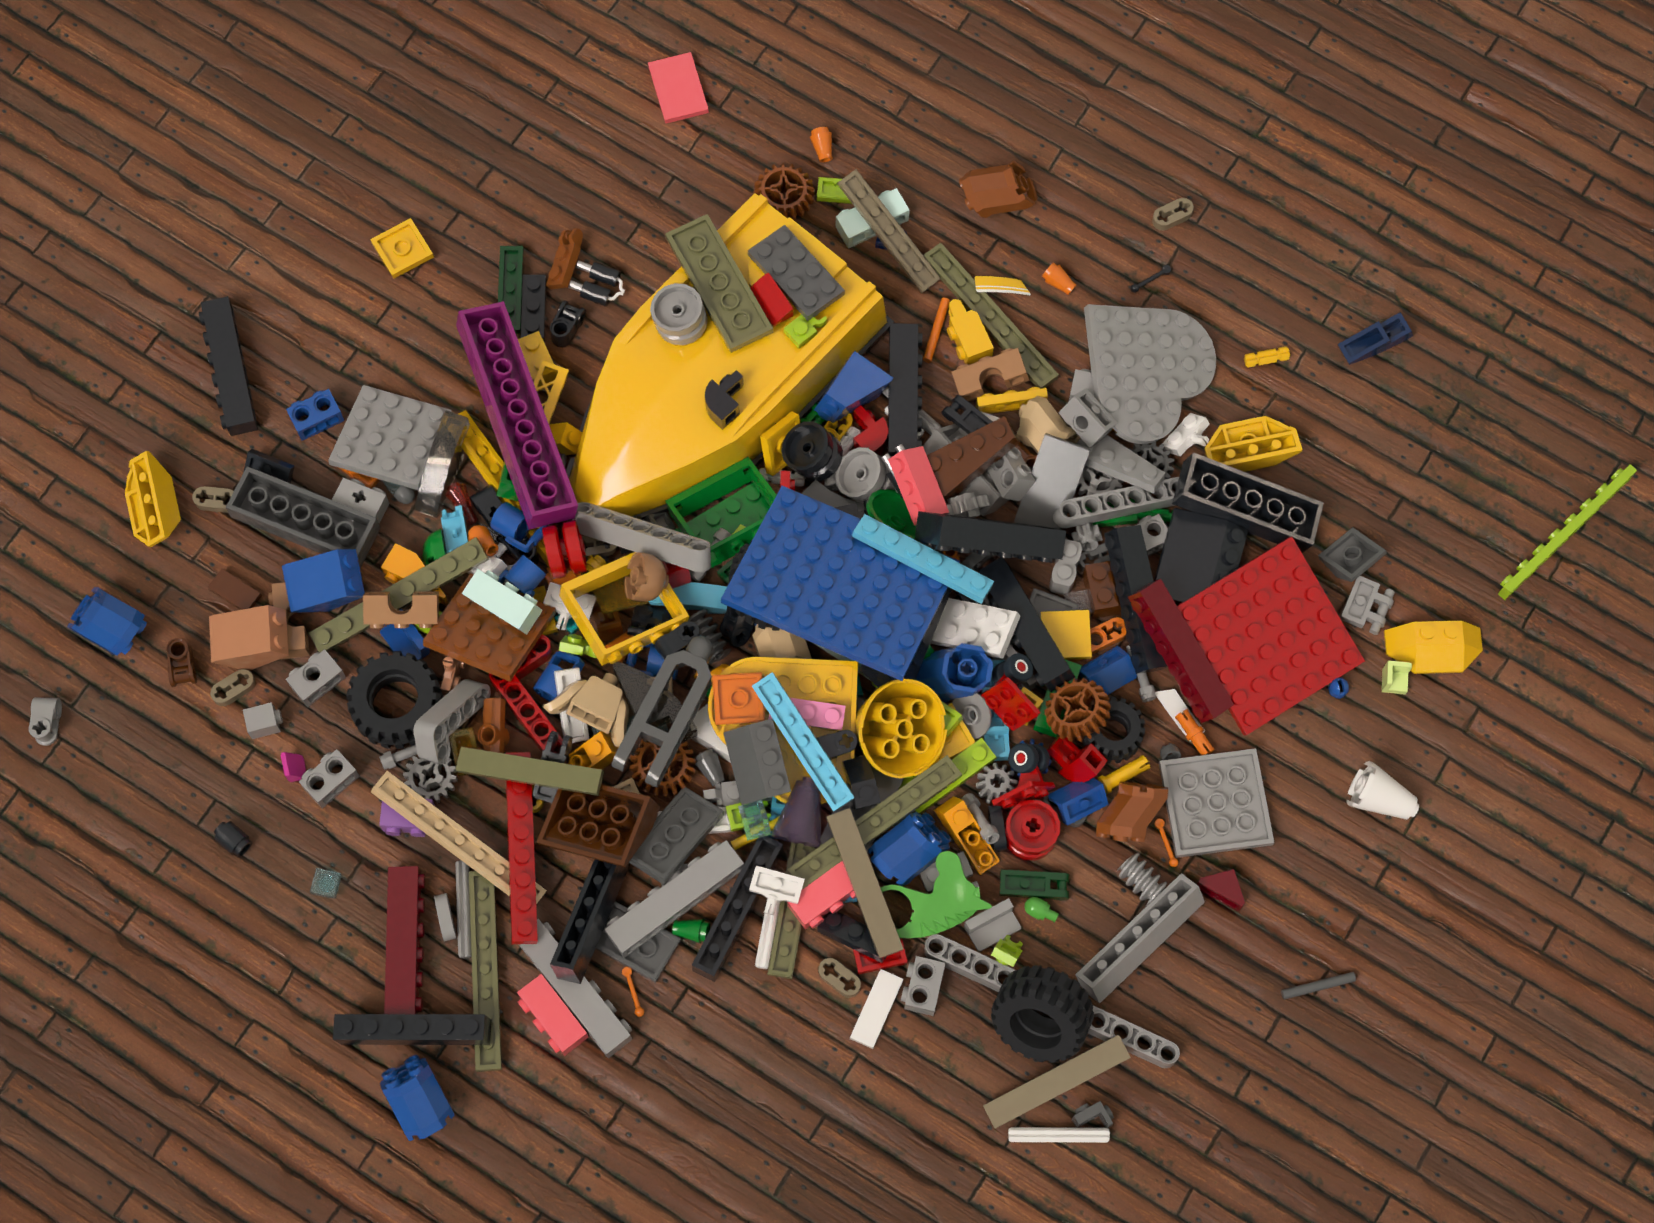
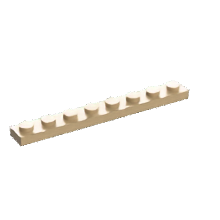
(446, 832)

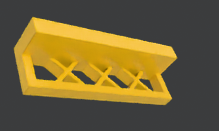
(558, 384)

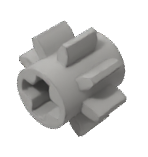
(1088, 536)

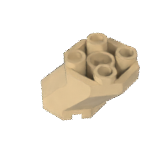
(1041, 418)
(779, 644)

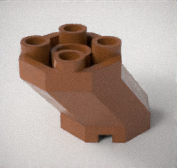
(998, 189)
(1131, 811)

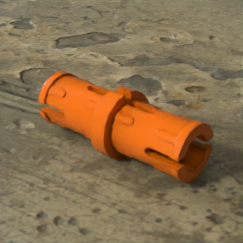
(1194, 732)

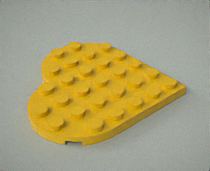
(807, 680)

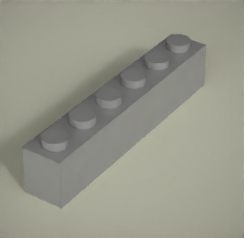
(674, 898)
(1140, 938)
(581, 999)

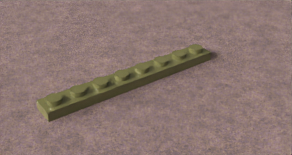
(992, 317)
(425, 579)
(881, 817)
(485, 968)

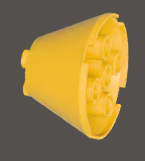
(901, 728)

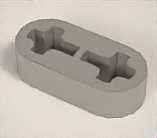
(445, 917)

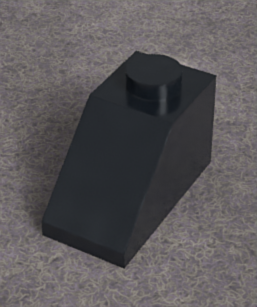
(861, 782)

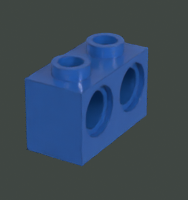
(317, 420)

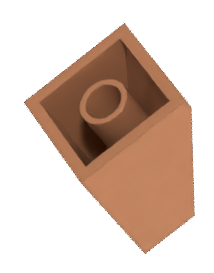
(249, 637)

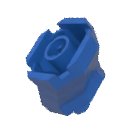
(107, 622)
(956, 671)
(909, 848)
(416, 1098)

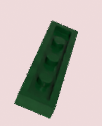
(510, 282)

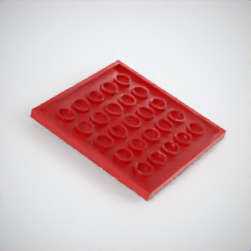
(1270, 635)

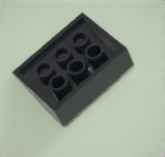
(1198, 553)

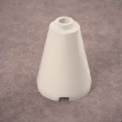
(1380, 793)

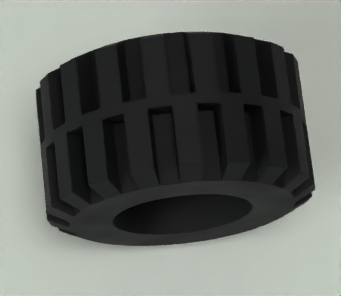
(1134, 727)

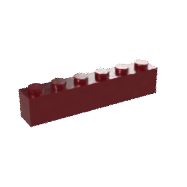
(1180, 651)
(403, 940)

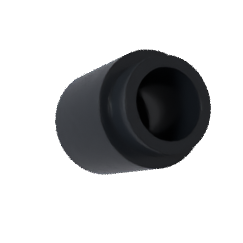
(232, 838)

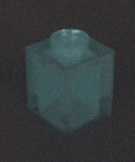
(754, 820)

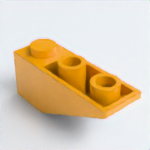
(403, 563)
(594, 753)
(966, 834)

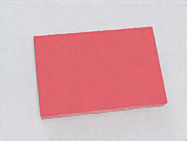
(678, 87)

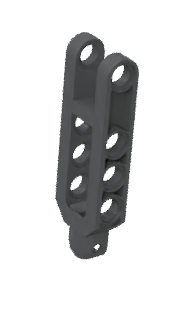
(696, 656)

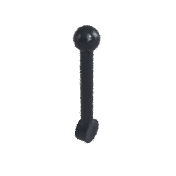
(1165, 270)

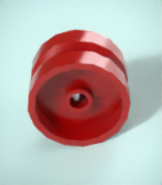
(560, 549)
(1036, 816)

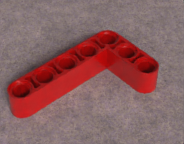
(525, 701)

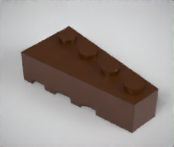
(970, 456)

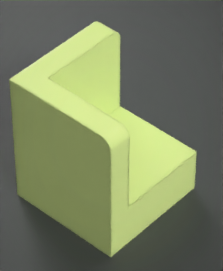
(1395, 677)

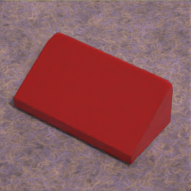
(772, 300)

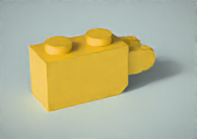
(968, 333)

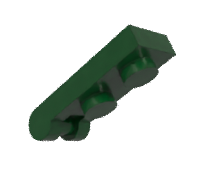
(1033, 884)

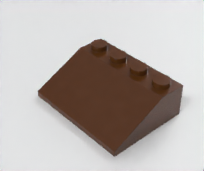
(599, 826)

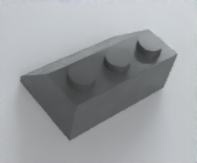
(757, 762)

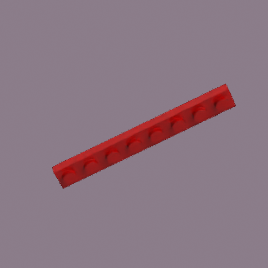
(521, 861)

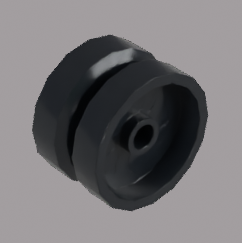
(812, 451)

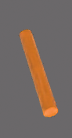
(936, 329)

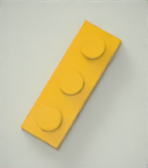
(1008, 400)

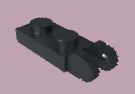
(546, 793)

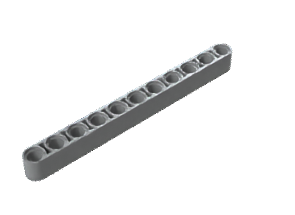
(1109, 1020)

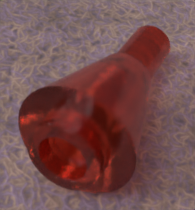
(459, 495)

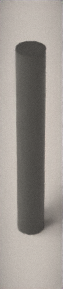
(1318, 985)

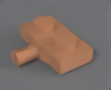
(451, 674)

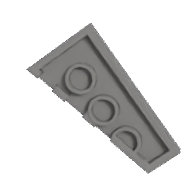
(1122, 463)

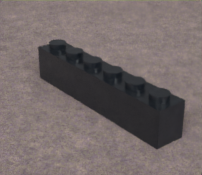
(229, 366)
(903, 389)
(1132, 572)
(1030, 630)
(735, 911)
(587, 921)
(412, 1029)

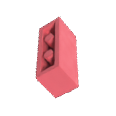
(917, 482)
(823, 896)
(551, 1015)

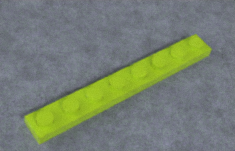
(1559, 537)

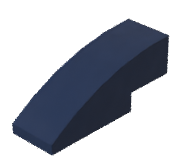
(1376, 339)

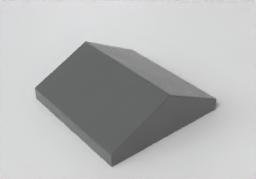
(1351, 555)

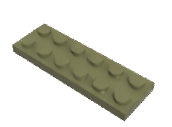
(719, 283)

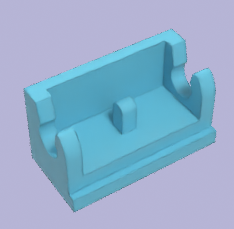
(454, 528)

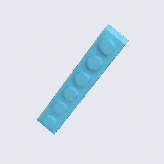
(923, 558)
(803, 741)

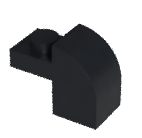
(719, 400)

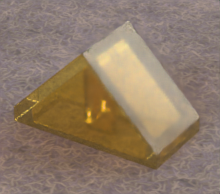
(462, 738)

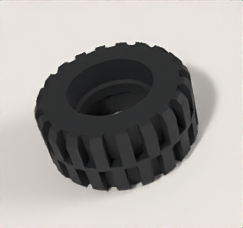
(376, 676)
(1051, 994)

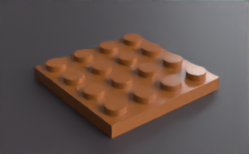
(483, 639)

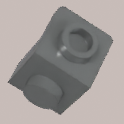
(1087, 1113)

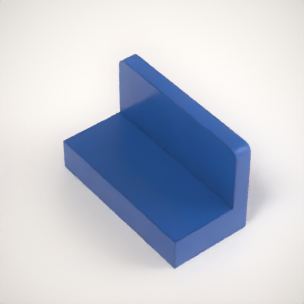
(405, 640)
(1110, 670)
(1079, 799)

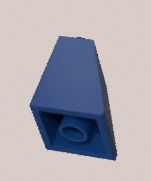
(853, 386)
(323, 581)

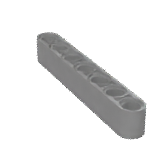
(1120, 501)
(643, 537)

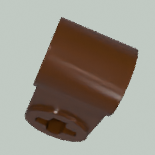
(182, 667)

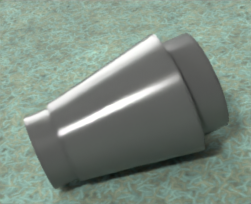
(710, 766)

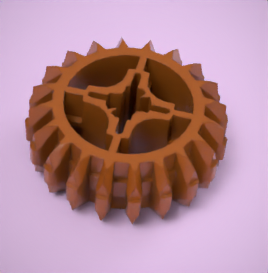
(801, 191)
(1076, 700)
(670, 783)

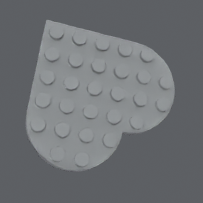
(1146, 366)

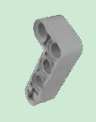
(445, 717)

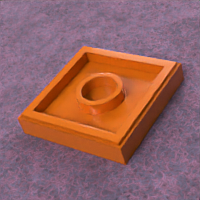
(736, 700)

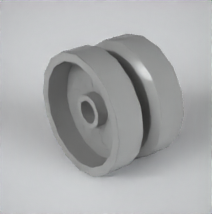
(679, 314)
(862, 474)

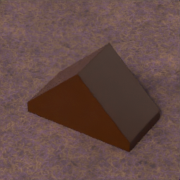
(607, 625)

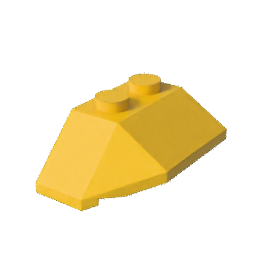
(1253, 443)
(151, 500)
(1434, 645)

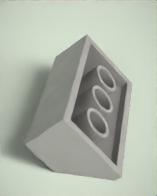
(980, 485)

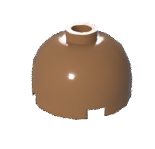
(646, 577)

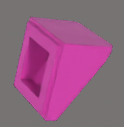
(293, 766)

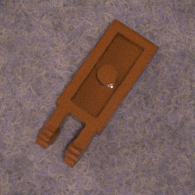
(565, 259)

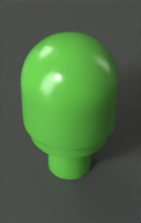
(1039, 909)

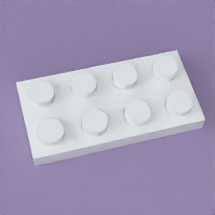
(976, 626)

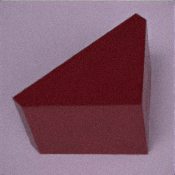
(1223, 888)

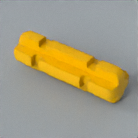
(1267, 356)

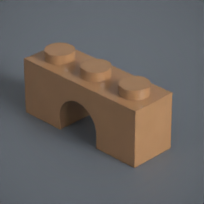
(1007, 364)
(379, 610)
(297, 636)

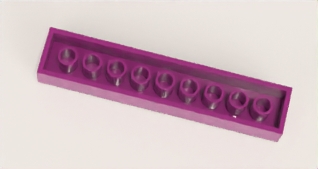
(516, 415)

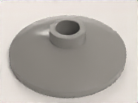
(967, 706)

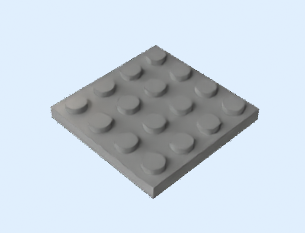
(387, 437)
(1216, 803)

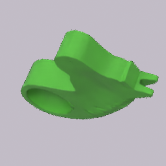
(948, 905)

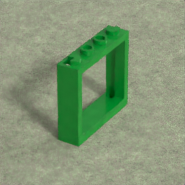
(713, 489)

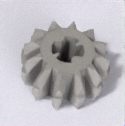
(987, 778)

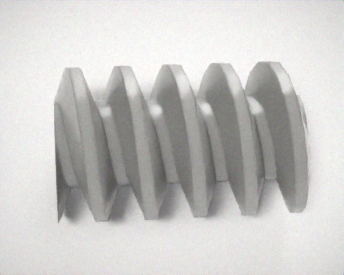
(1141, 878)

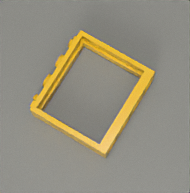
(604, 576)

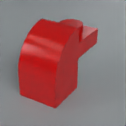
(874, 433)
(1075, 763)

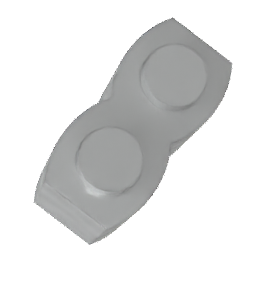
(1065, 569)

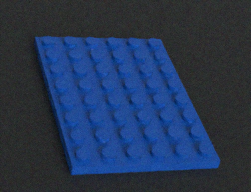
(833, 588)

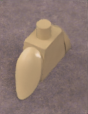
(596, 704)

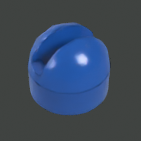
(1334, 688)

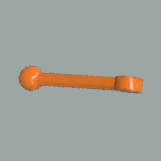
(1159, 824)
(627, 972)

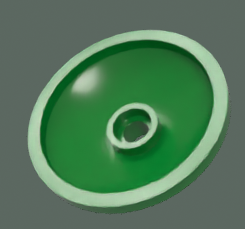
(891, 510)

